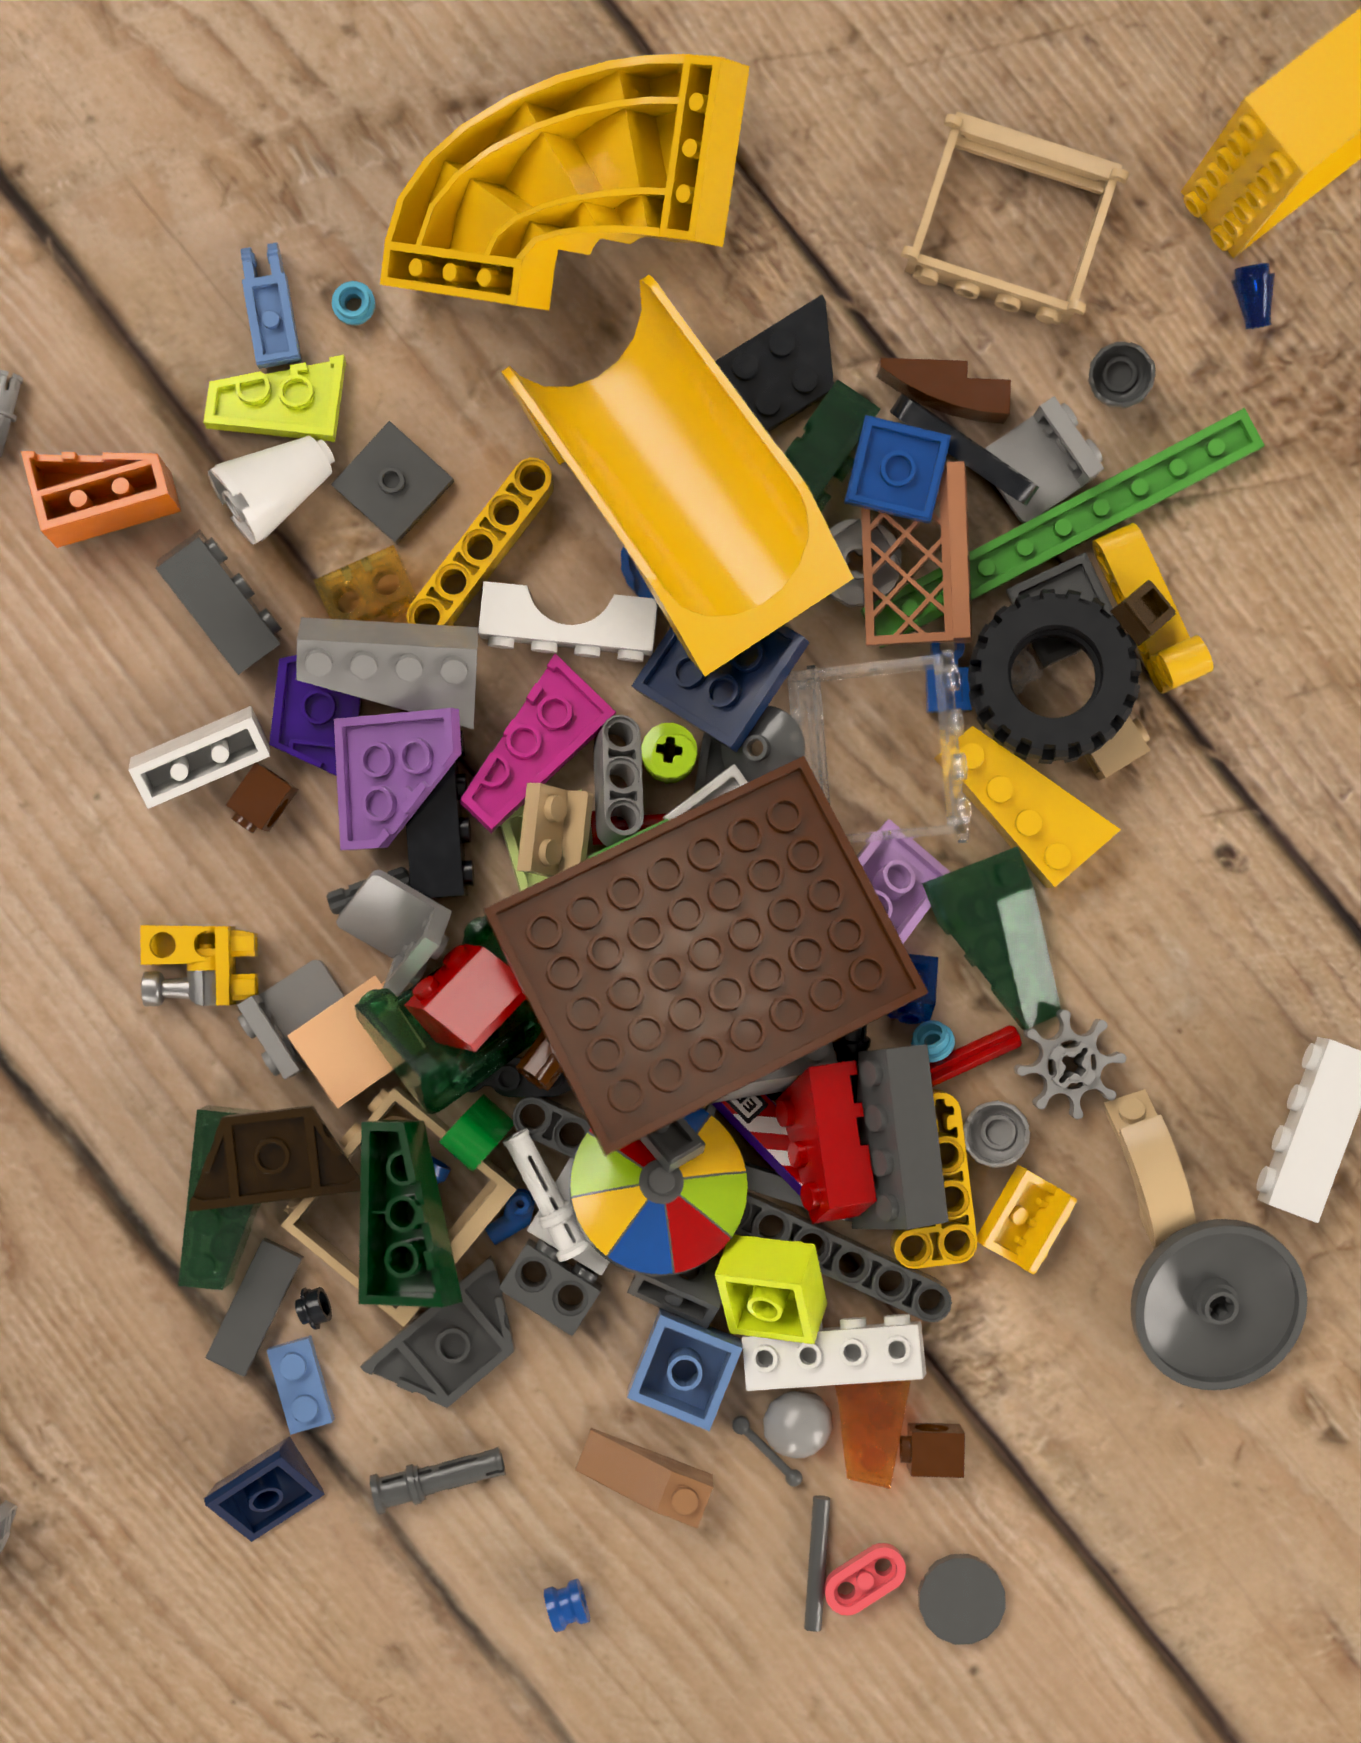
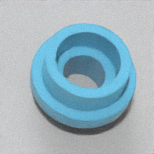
(351, 290)
(937, 1033)

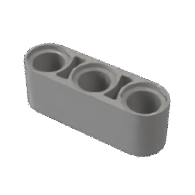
(627, 764)

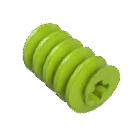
(656, 741)

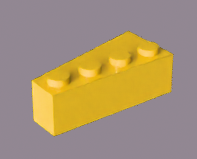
(1030, 810)

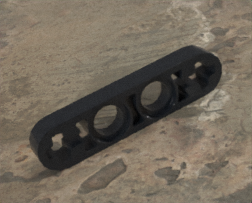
(967, 450)

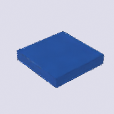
(897, 469)

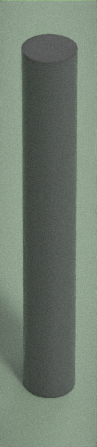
(817, 1563)

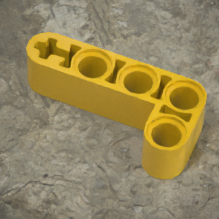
(1170, 652)
(960, 1216)

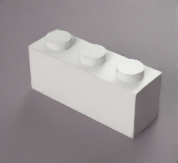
(199, 757)

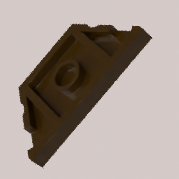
(271, 1160)

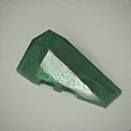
(998, 924)

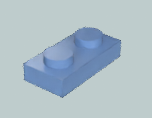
(300, 1385)

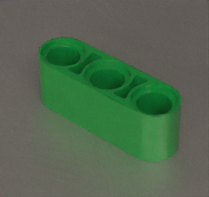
(477, 1132)

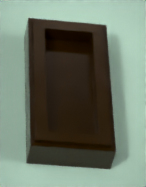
(1143, 612)

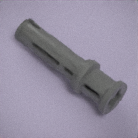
(418, 1482)

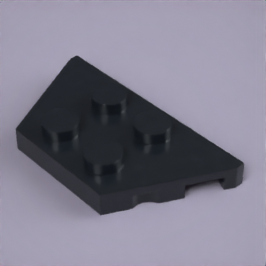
(783, 365)

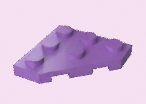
(389, 770)

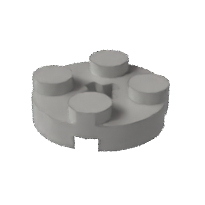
(849, 539)

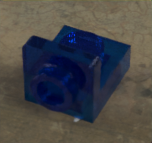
(922, 1008)

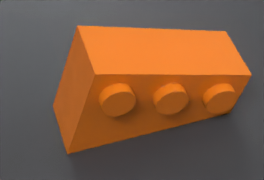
(97, 494)

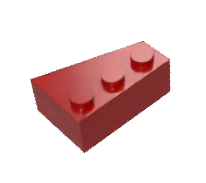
(826, 1142)

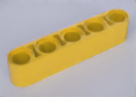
(484, 528)

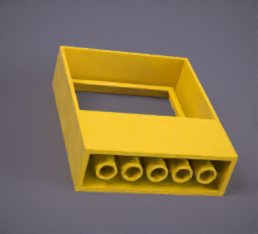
(1283, 143)

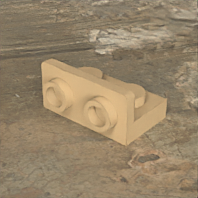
(554, 829)

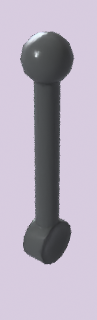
(742, 1426)

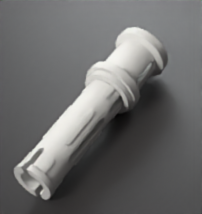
(555, 1212)

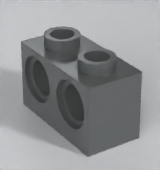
(544, 1295)

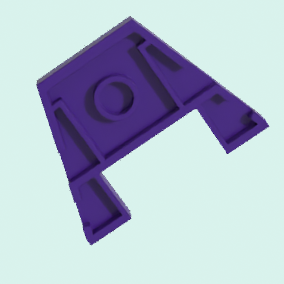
(306, 717)

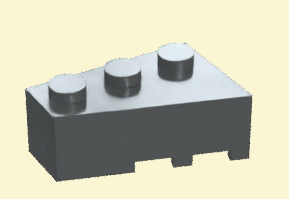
(219, 601)

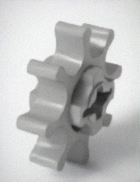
(1056, 1078)

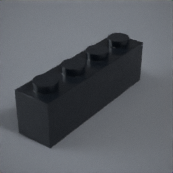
(438, 838)

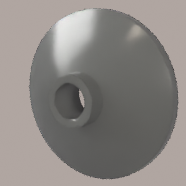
(781, 743)

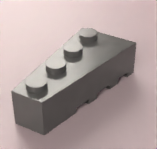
(901, 1139)

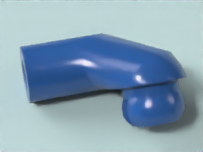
(516, 1217)

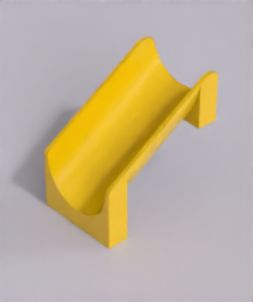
(690, 487)

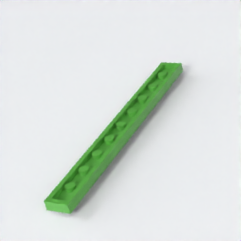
(1086, 515)

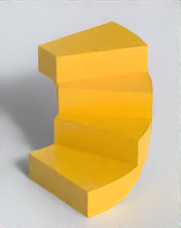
(568, 163)

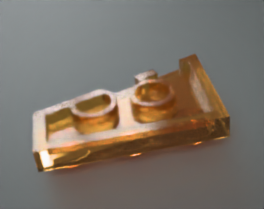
(872, 1428)

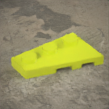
(280, 403)

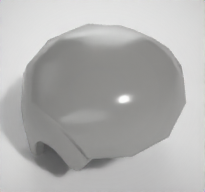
(996, 1134)
(797, 1424)

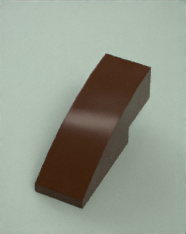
(947, 389)

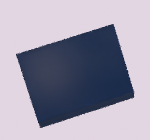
(265, 1491)

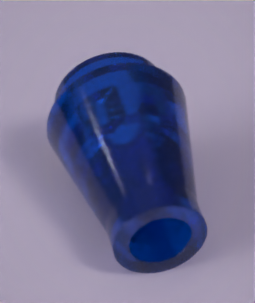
(1254, 294)

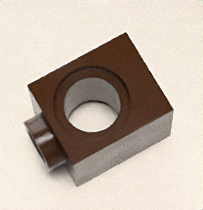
(260, 799)
(933, 1450)

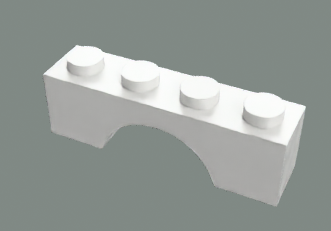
(623, 627)

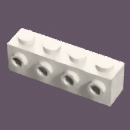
(1315, 1131)
(838, 1356)

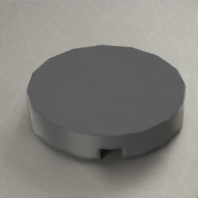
(961, 1599)

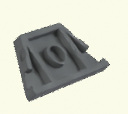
(450, 1346)

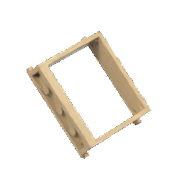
(1035, 157)
(461, 1234)

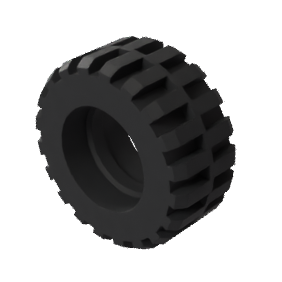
(1063, 618)

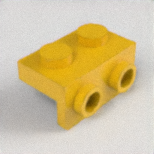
(1026, 1219)

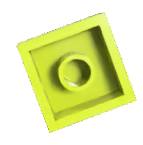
(771, 1288)

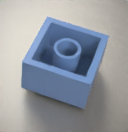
(684, 1369)

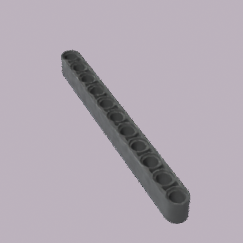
(794, 1228)

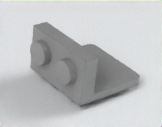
(1049, 454)
(397, 924)
(284, 1010)

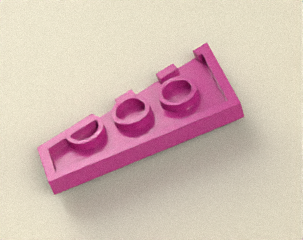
(545, 735)

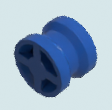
(566, 1605)

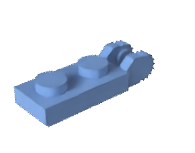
(270, 310)

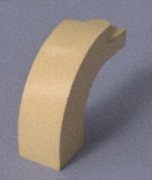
(1154, 1166)

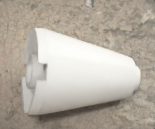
(270, 483)

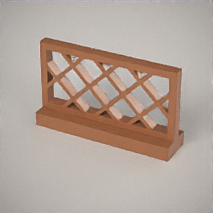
(954, 566)

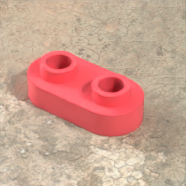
(867, 1580)

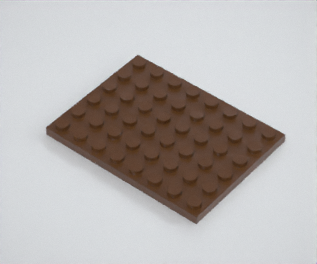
(704, 954)

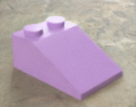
(897, 877)

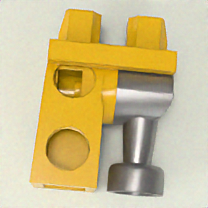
(209, 960)

